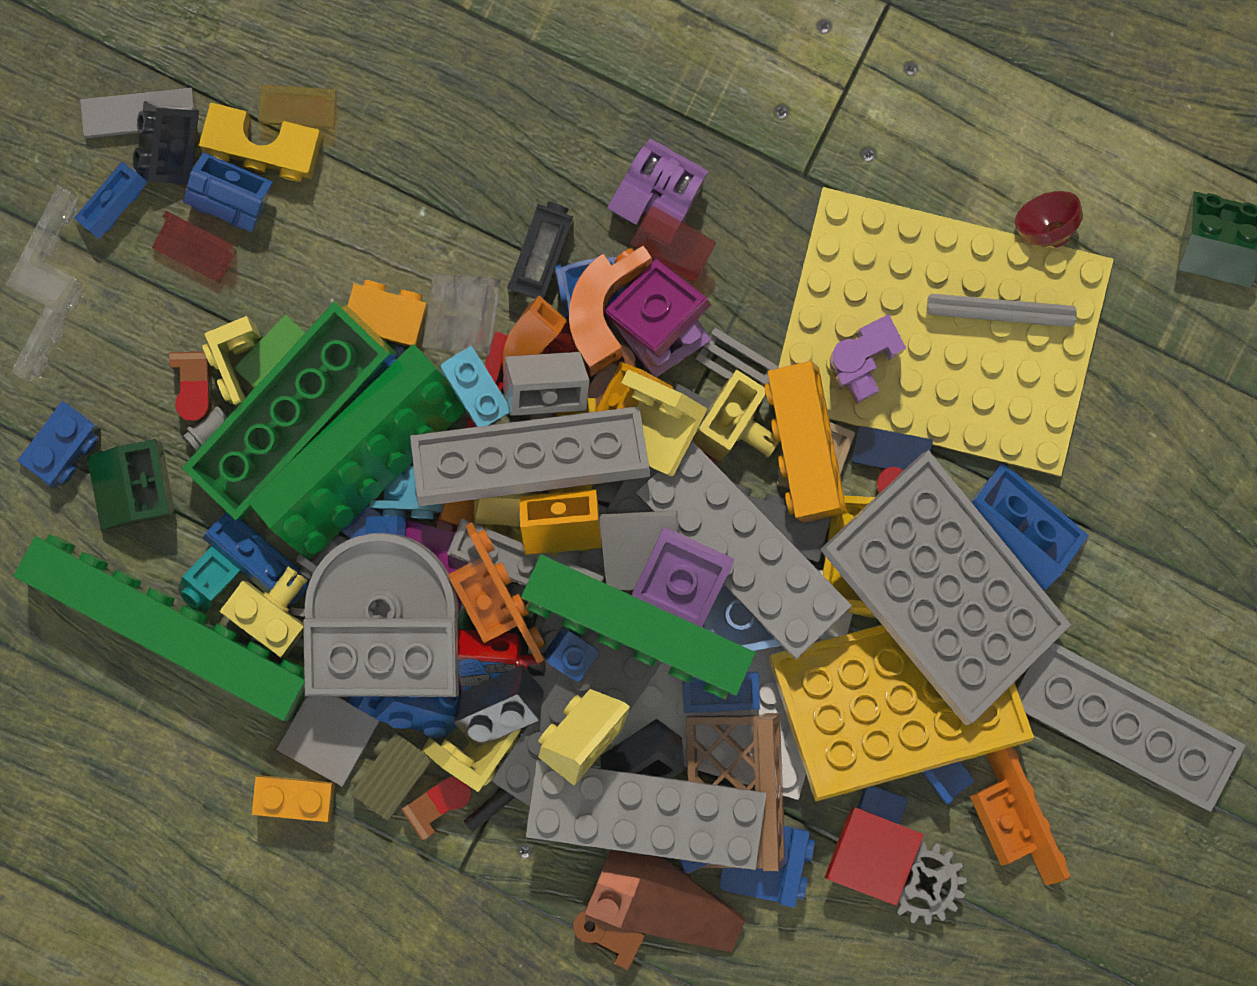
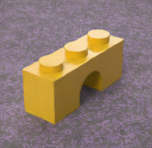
(292, 152)

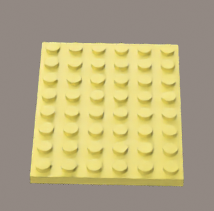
(962, 381)

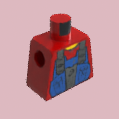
(487, 660)

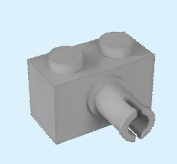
(545, 384)

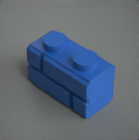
(227, 192)

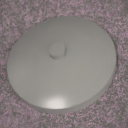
(381, 579)

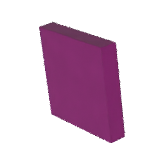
(657, 308)

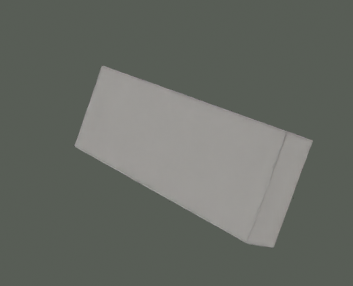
(119, 113)

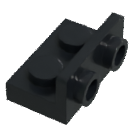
(165, 143)

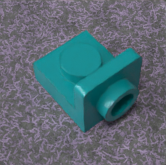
(207, 580)

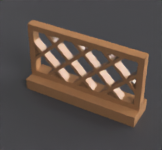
(768, 774)

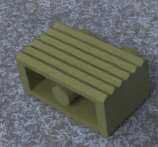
(391, 775)

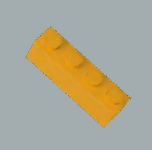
(806, 442)

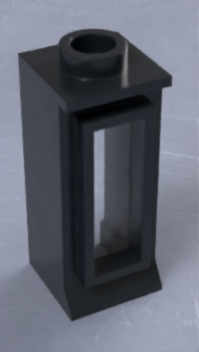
(541, 251)

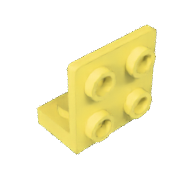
(236, 337)
(667, 421)
(473, 765)

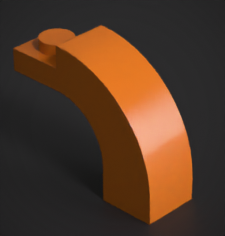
(589, 300)
(534, 331)

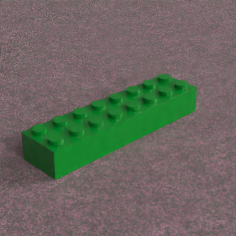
(161, 627)

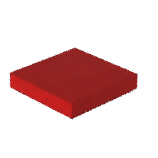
(874, 856)

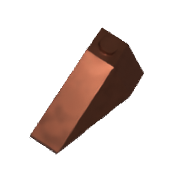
(662, 901)

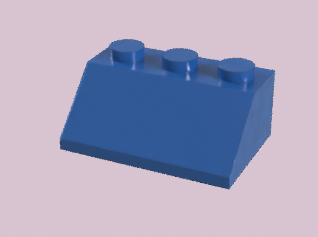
(1029, 525)

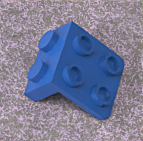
(425, 714)
(779, 886)

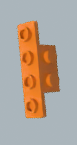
(487, 598)
(1015, 819)

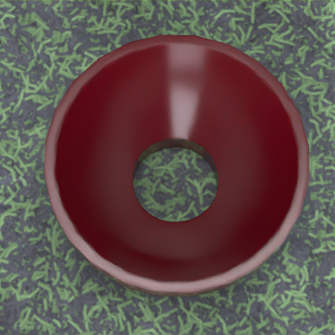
(1049, 219)

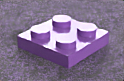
(682, 577)

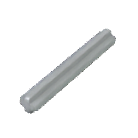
(1001, 310)

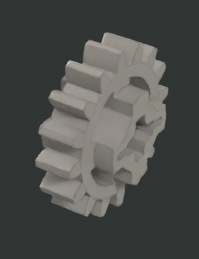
(940, 875)

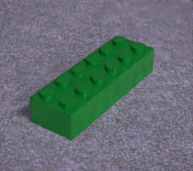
(289, 408)
(357, 454)
(637, 625)

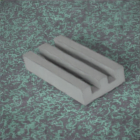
(740, 348)

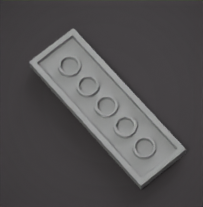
(529, 456)
(767, 569)
(1129, 726)
(648, 816)

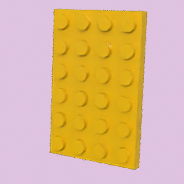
(874, 717)

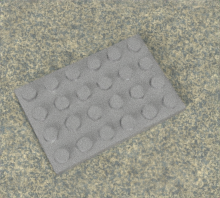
(946, 587)

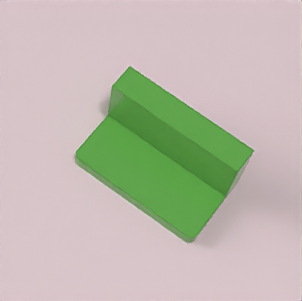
(269, 351)

